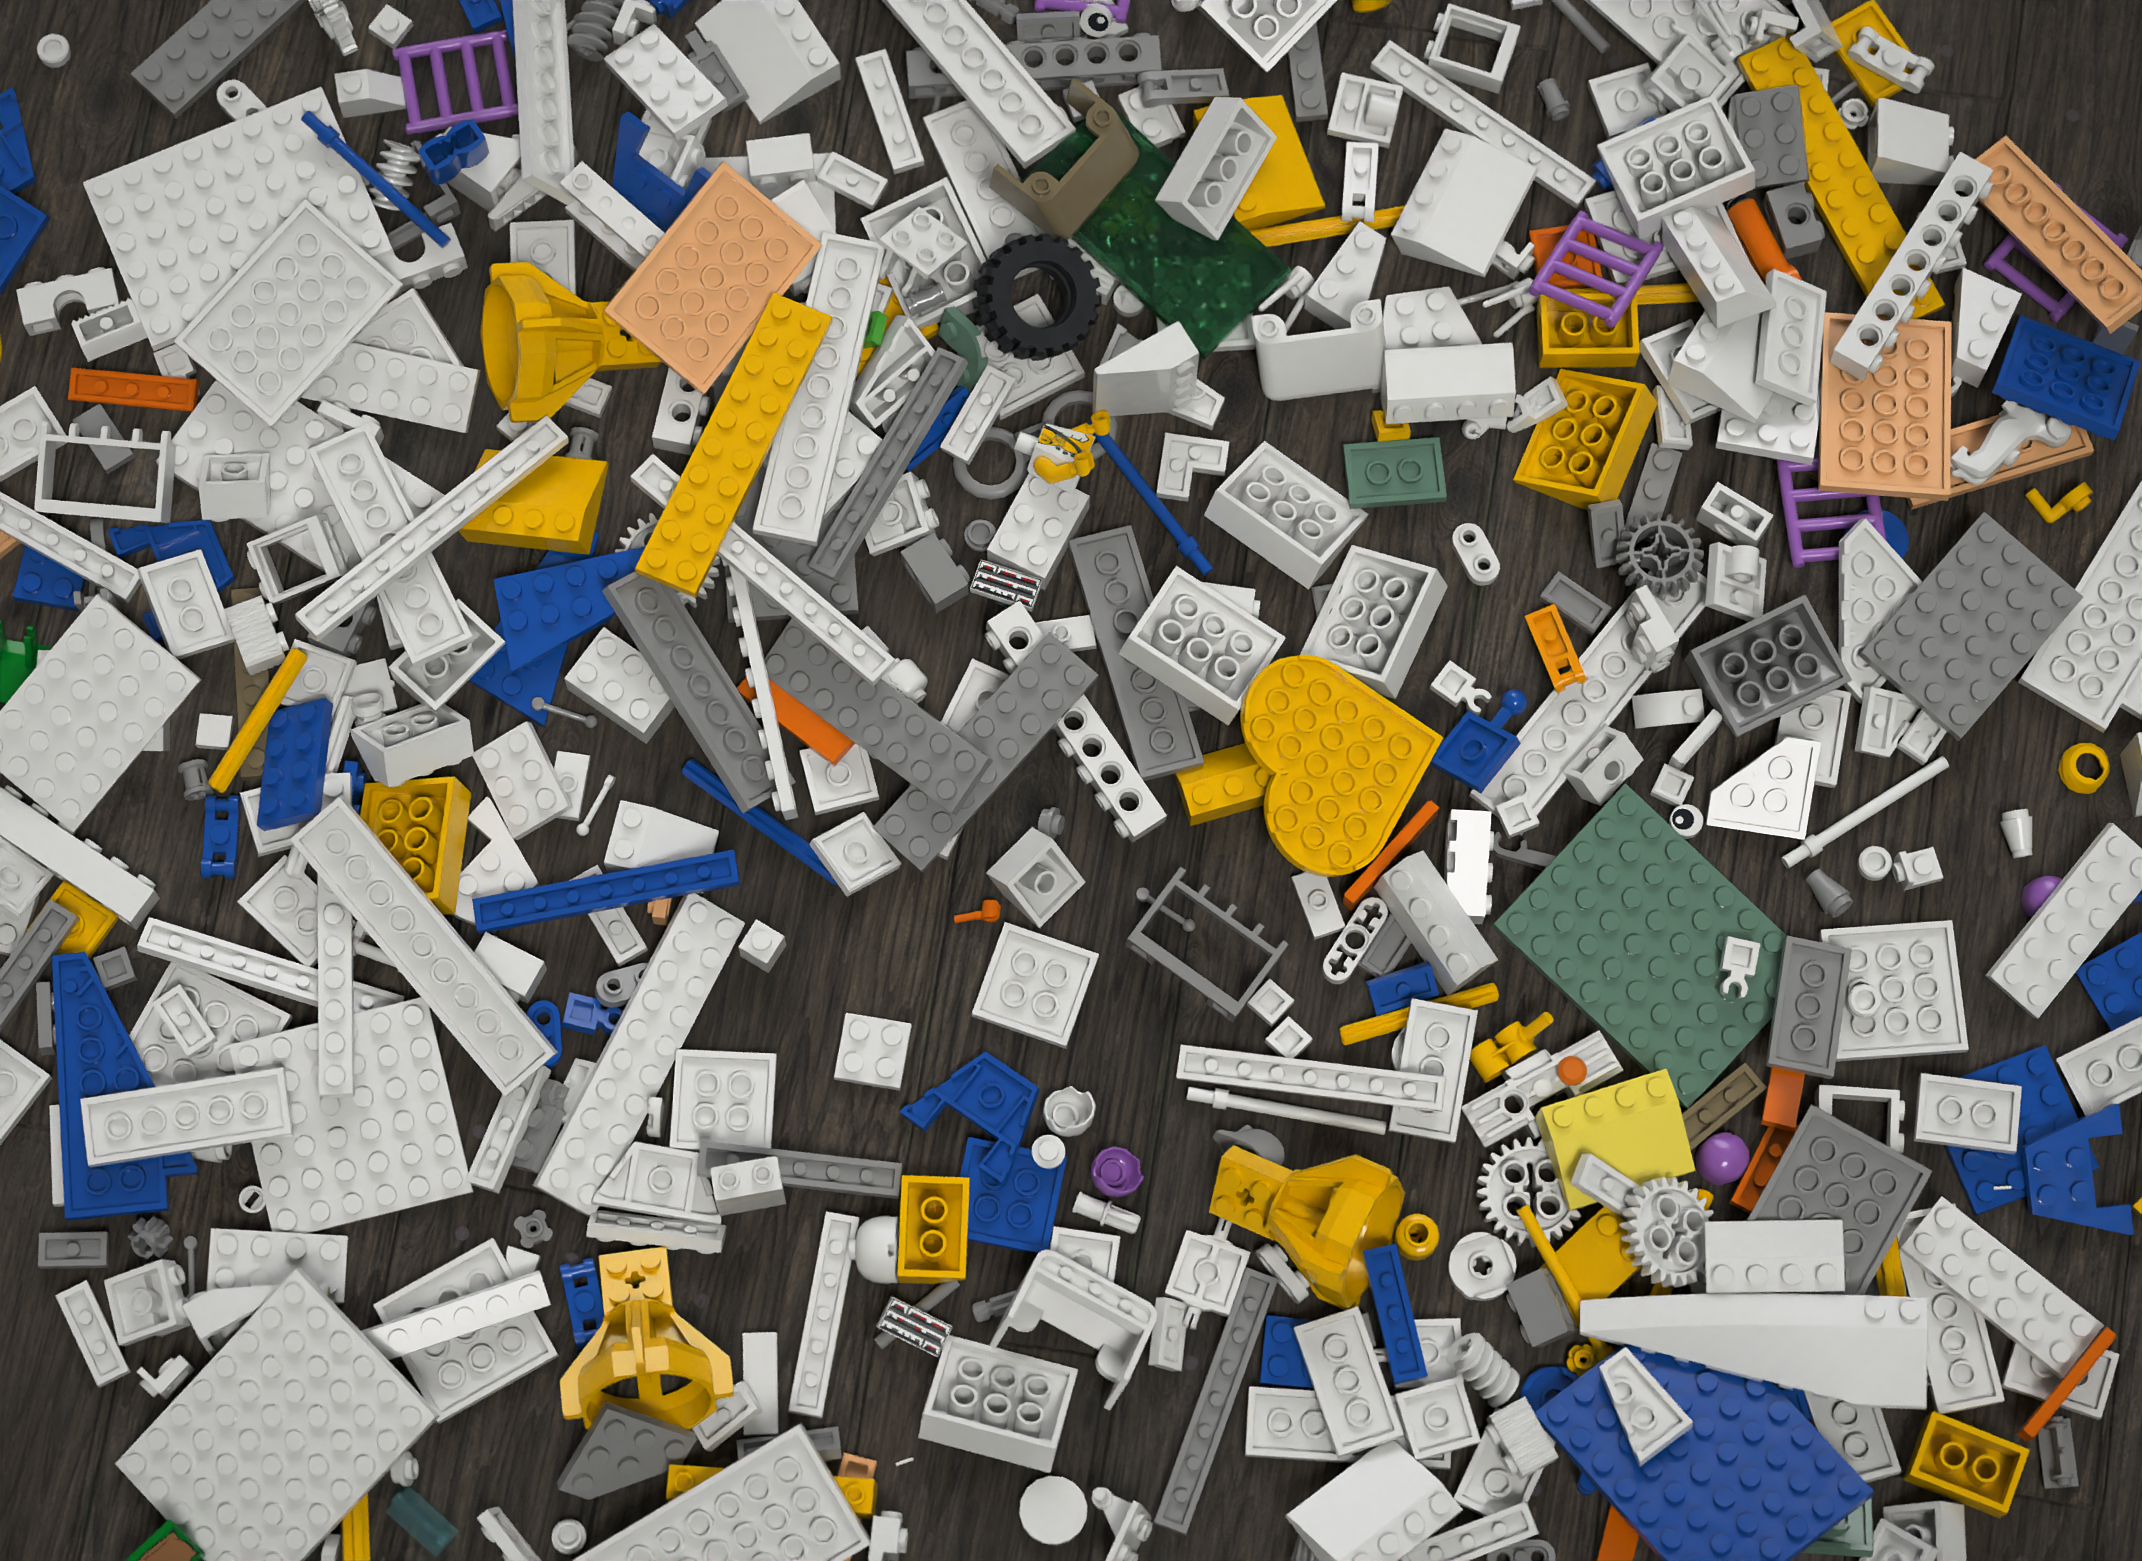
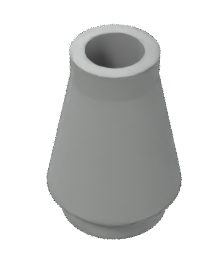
(1829, 894)

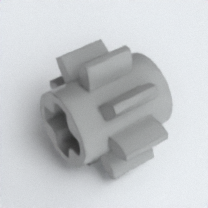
(150, 1237)

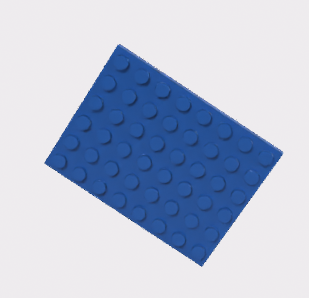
(1731, 1488)

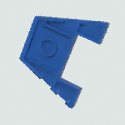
(15, 156)
(643, 183)
(171, 542)
(991, 1099)
(2062, 1178)

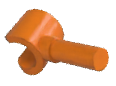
(989, 913)

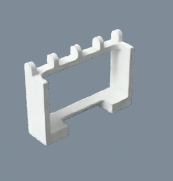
(45, 476)

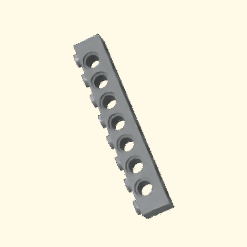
(1051, 74)

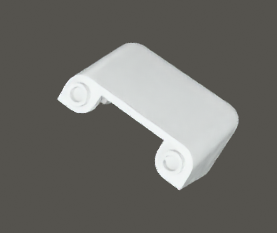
(1321, 360)

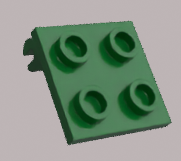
(17, 661)

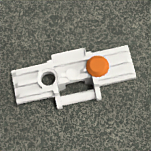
(1536, 1079)

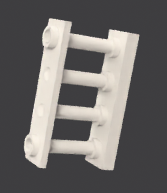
(609, 216)

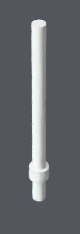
(1814, 844)
(1221, 1099)

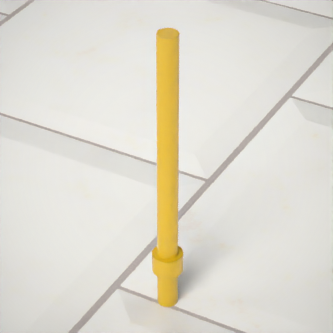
(1559, 1274)

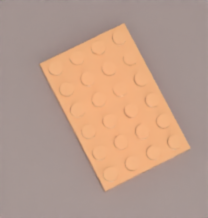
(712, 277)
(1896, 424)

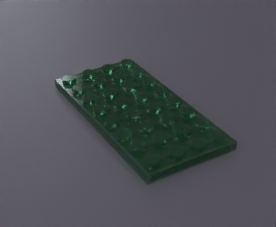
(1162, 262)

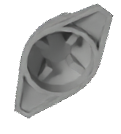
(1252, 1140)

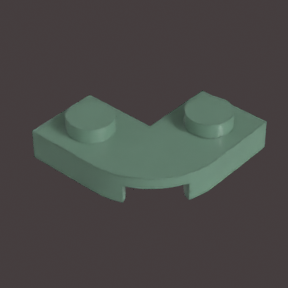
(961, 336)

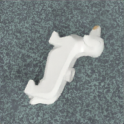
(2004, 439)

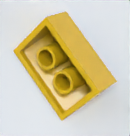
(1223, 785)
(933, 1229)

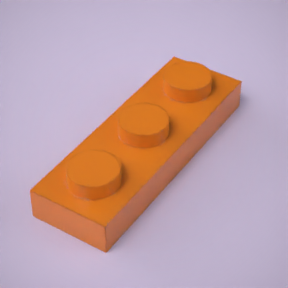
(1761, 1167)

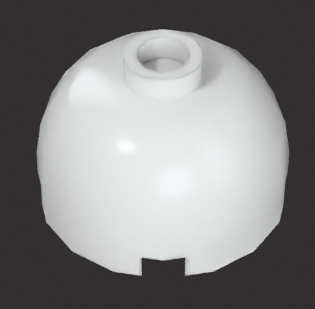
(877, 1249)

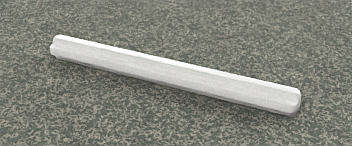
(338, 738)

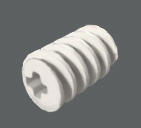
(395, 171)
(1483, 1368)

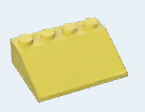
(1625, 1125)

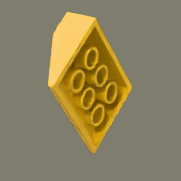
(1284, 181)
(1589, 444)
(546, 510)
(423, 830)

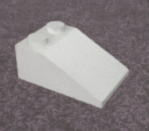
(652, 837)
(223, 1311)

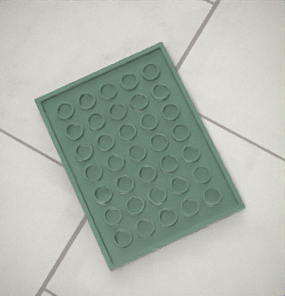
(1636, 941)

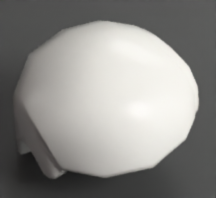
(1069, 1111)

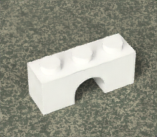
(431, 266)
(43, 302)

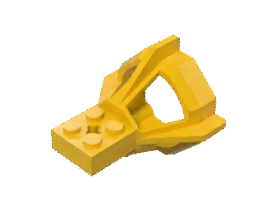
(542, 331)
(1311, 1217)
(645, 1339)

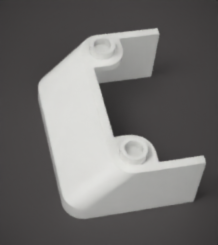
(1086, 1309)

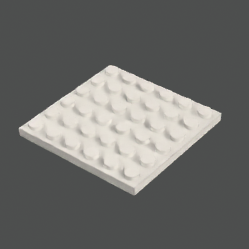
(365, 1152)

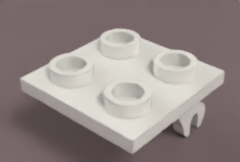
(922, 244)

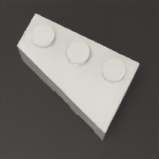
(891, 372)

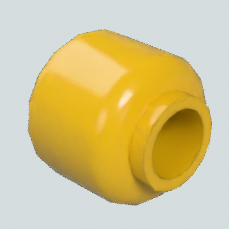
(1422, 1227)

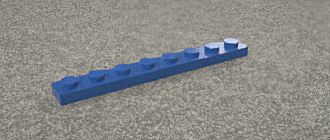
(606, 891)

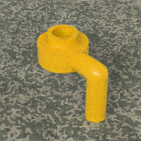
(2075, 499)

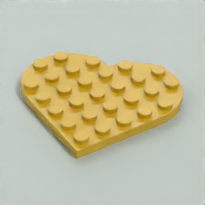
(1336, 762)

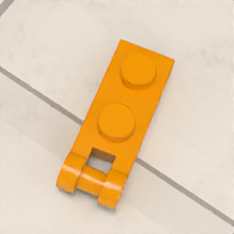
(1555, 647)

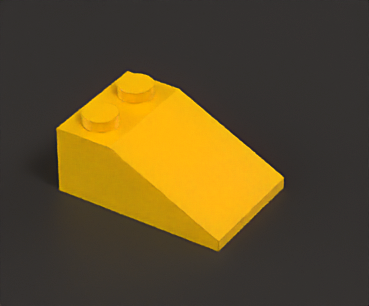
(1597, 1258)

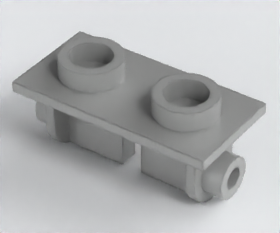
(2057, 1454)

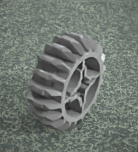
(1684, 552)

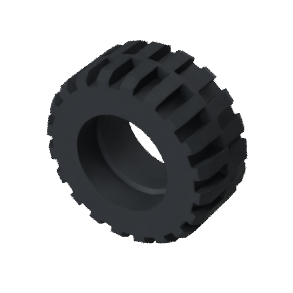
(1073, 279)

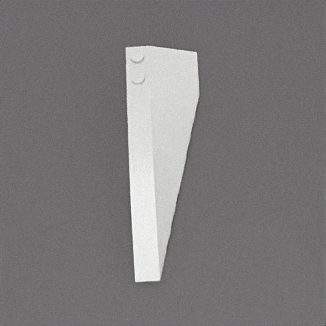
(1826, 1344)

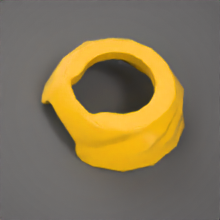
(2070, 774)

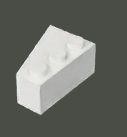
(1347, 278)
(1979, 323)
(1466, 861)

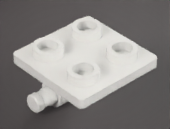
(1128, 1522)

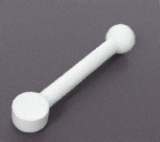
(583, 829)

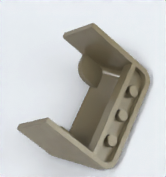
(1067, 204)

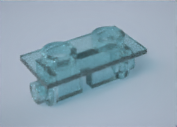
(422, 1521)

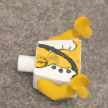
(1061, 453)

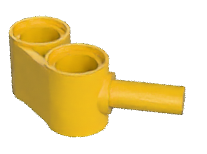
(1509, 1048)

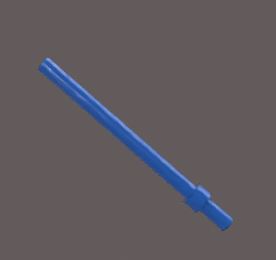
(330, 138)
(1187, 545)

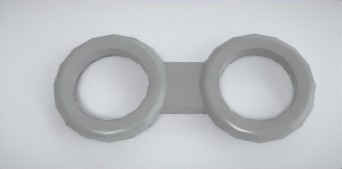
(1022, 460)

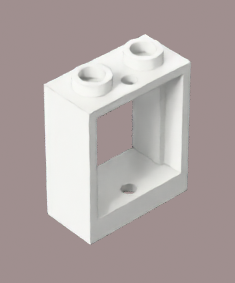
(1477, 24)
(327, 549)
(1895, 1111)

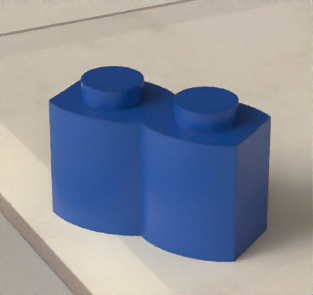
(458, 150)

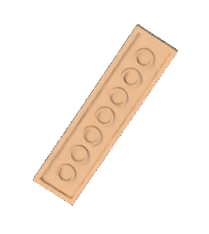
(2061, 237)

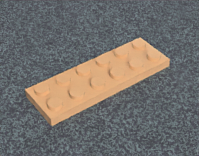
(2033, 458)

